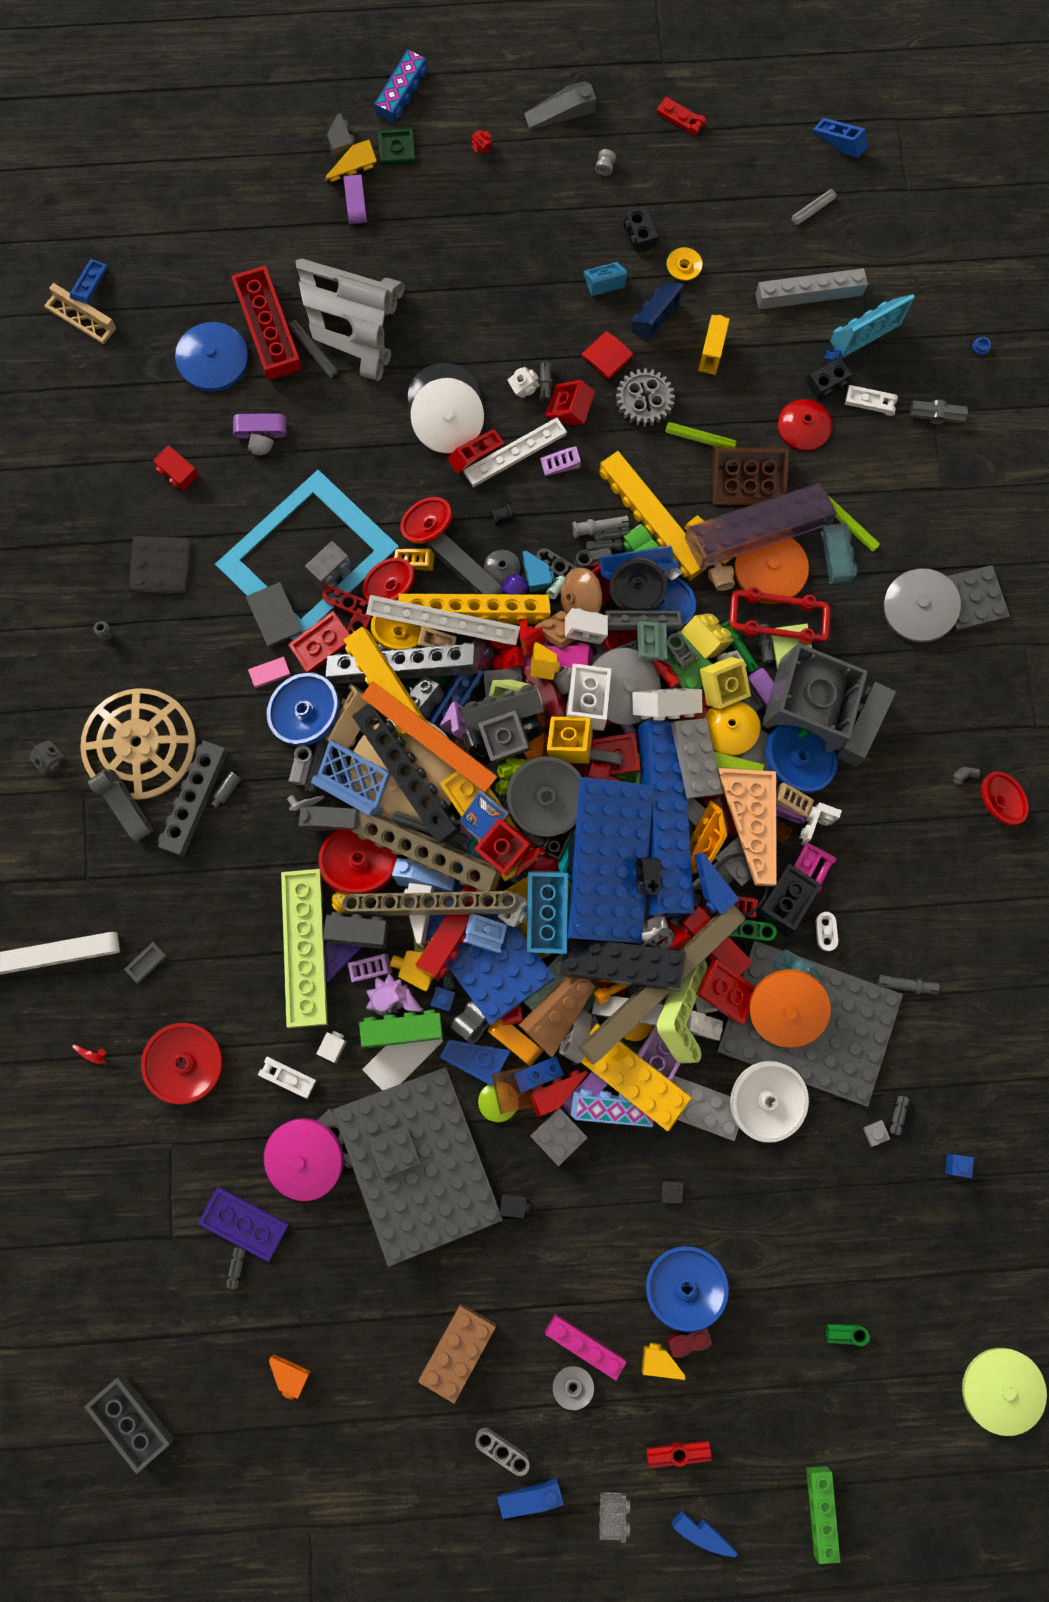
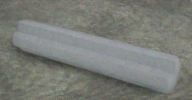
(813, 207)

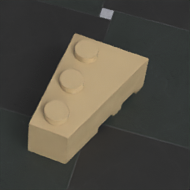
(346, 728)

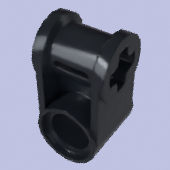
(647, 874)

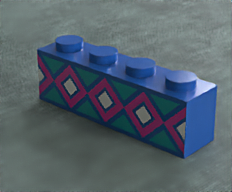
(400, 86)

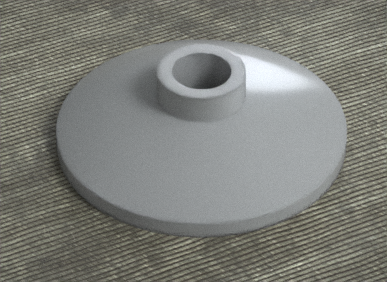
(573, 1399)

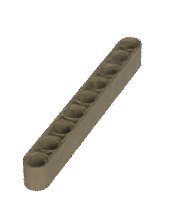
(439, 907)

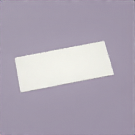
(398, 1061)

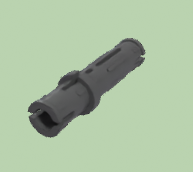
(917, 986)

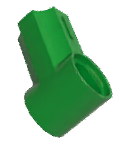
(845, 1334)

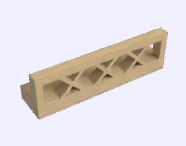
(81, 308)

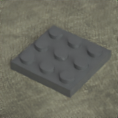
(980, 598)

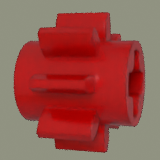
(481, 141)

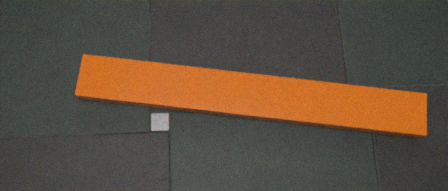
(429, 736)

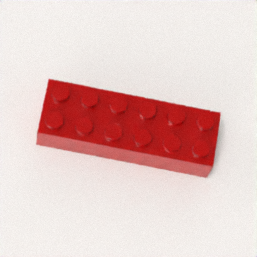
(266, 322)

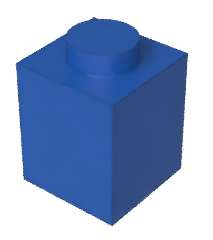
(959, 1165)

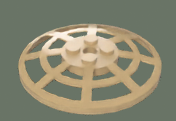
(149, 741)

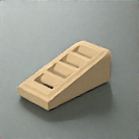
(785, 788)

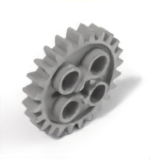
(628, 401)

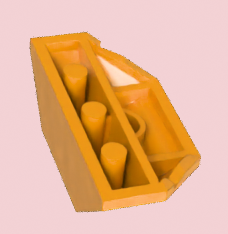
(708, 834)

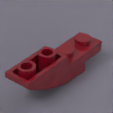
(550, 695)

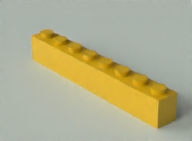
(649, 511)

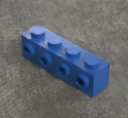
(458, 691)

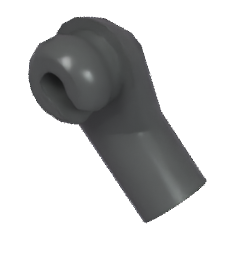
(964, 772)

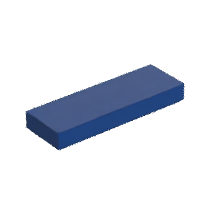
(88, 281)

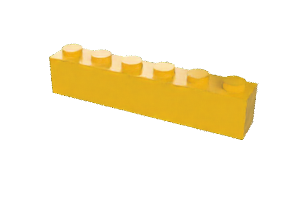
(377, 669)

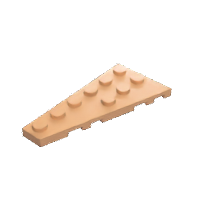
(753, 809)

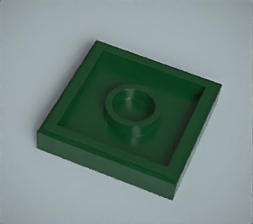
(396, 146)

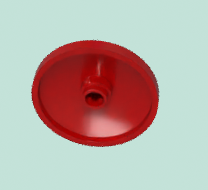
(354, 863)
(181, 1063)

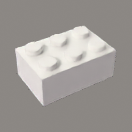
(666, 703)

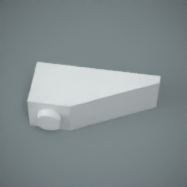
(420, 922)

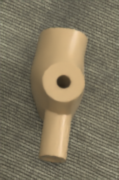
(722, 576)

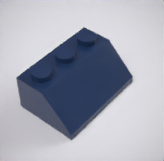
(657, 310)

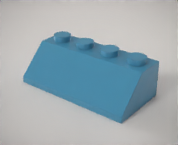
(547, 912)

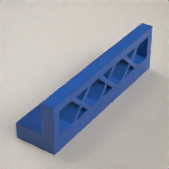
(660, 555)

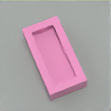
(269, 672)

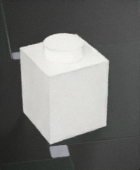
(332, 1046)

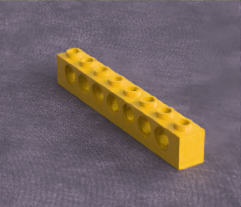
(494, 607)

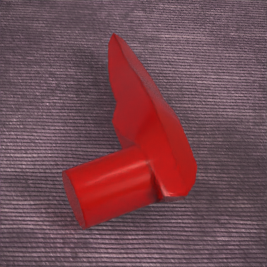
(529, 858)
(91, 1056)

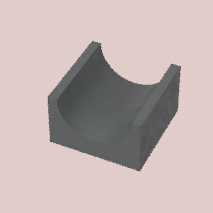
(816, 695)

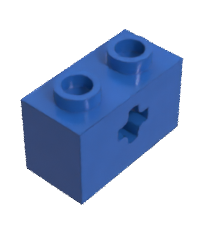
(538, 1074)

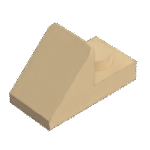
(434, 638)

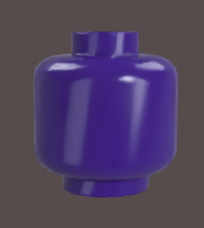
(515, 585)

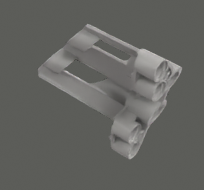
(357, 300)

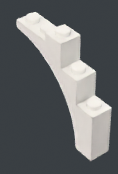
(697, 1023)

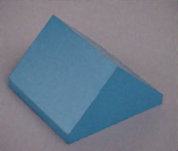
(605, 278)

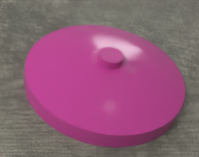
(303, 1159)

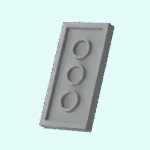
(696, 758)
(707, 1110)

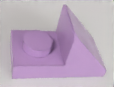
(453, 721)

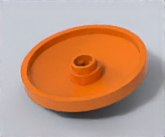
(773, 569)
(790, 1008)

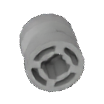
(606, 159)

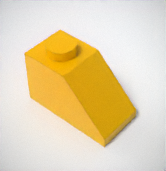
(543, 662)
(659, 1363)

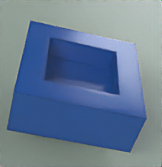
(442, 999)

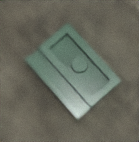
(652, 641)

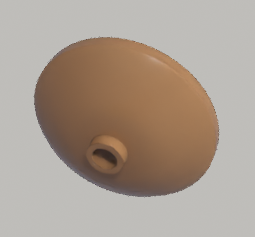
(581, 591)

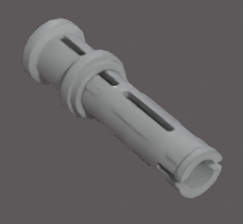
(590, 526)

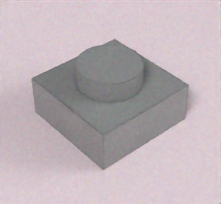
(876, 1133)

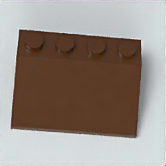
(748, 474)

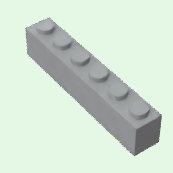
(811, 288)

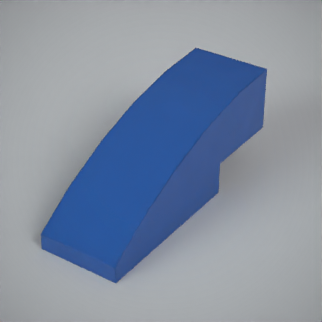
(703, 1535)

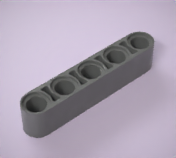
(464, 566)

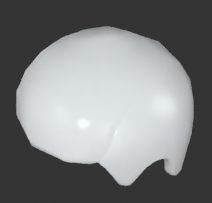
(654, 925)

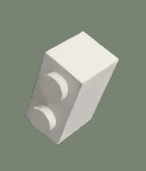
(586, 626)

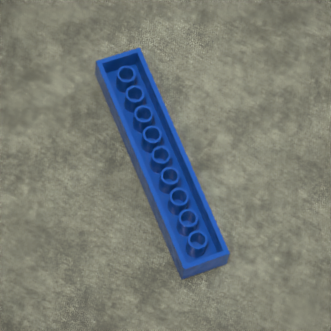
(668, 820)

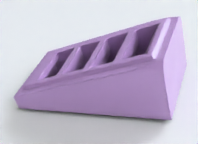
(569, 465)
(387, 969)

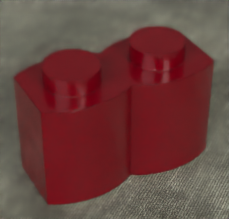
(684, 1343)

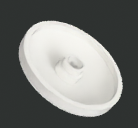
(446, 415)
(769, 1101)

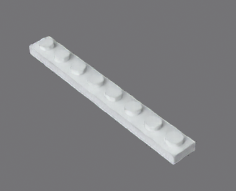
(442, 620)

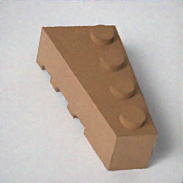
(557, 1013)

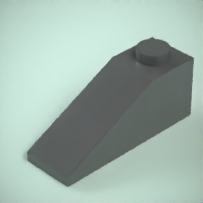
(328, 818)

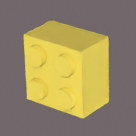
(707, 635)
(725, 682)

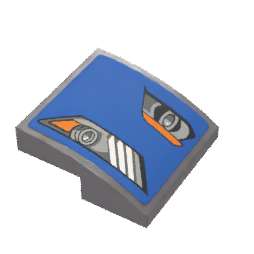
(482, 814)

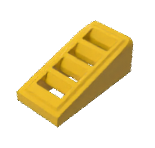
(424, 555)

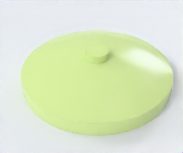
(1004, 1391)

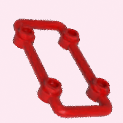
(752, 628)

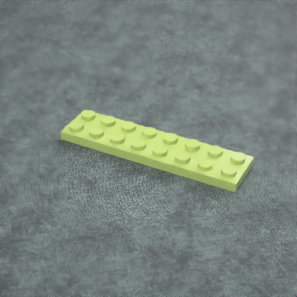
(304, 948)

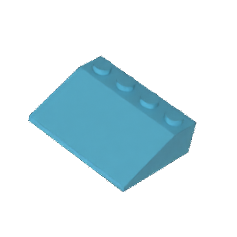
(871, 325)

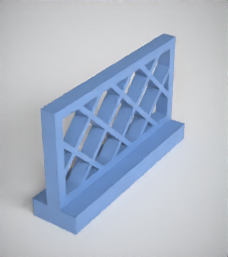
(346, 793)

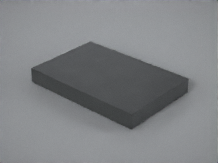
(274, 614)

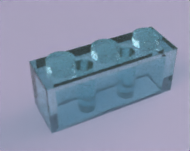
(838, 553)

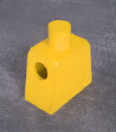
(409, 972)

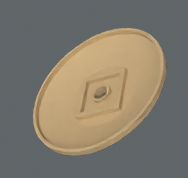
(393, 797)

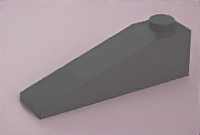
(566, 104)

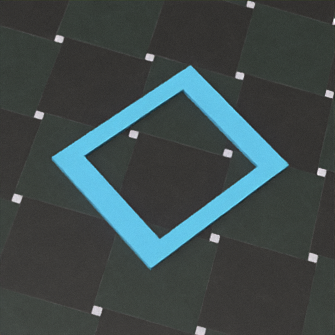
(345, 509)

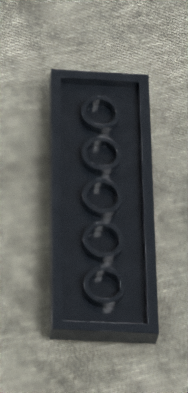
(624, 964)

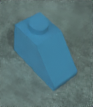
(537, 573)

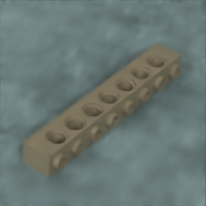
(488, 873)

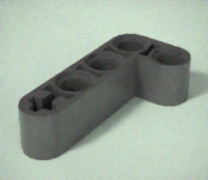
(122, 803)

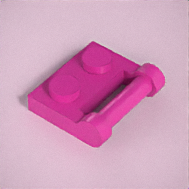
(809, 859)

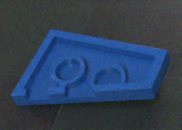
(475, 1059)

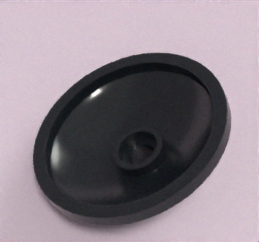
(640, 596)

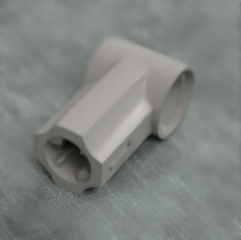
(300, 767)

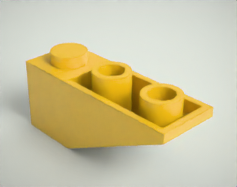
(356, 158)

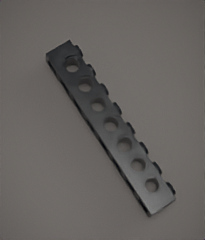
(450, 826)

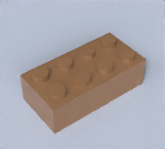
(457, 1353)

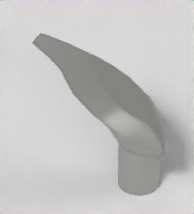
(296, 806)

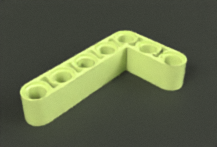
(675, 1015)

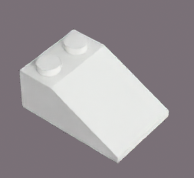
(589, 694)

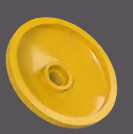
(395, 635)
(737, 738)

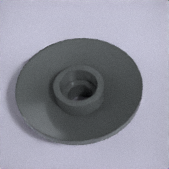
(499, 573)

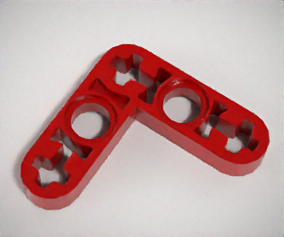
(358, 615)

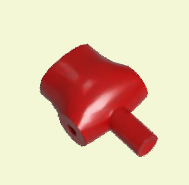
(599, 771)

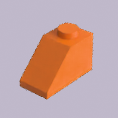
(288, 1376)

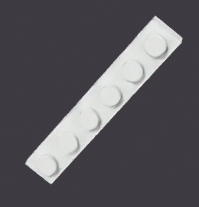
(515, 452)

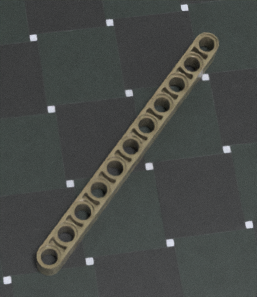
(645, 998)

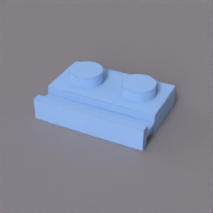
(485, 933)

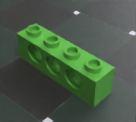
(823, 1515)

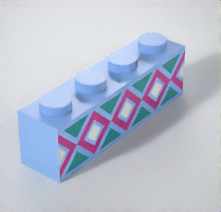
(607, 1109)

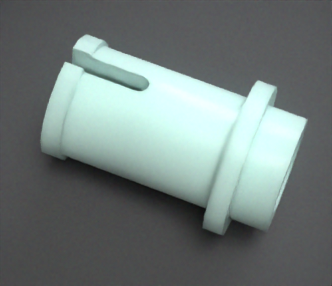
(555, 588)

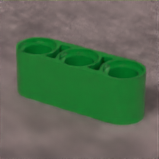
(756, 931)

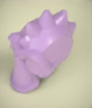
(390, 997)

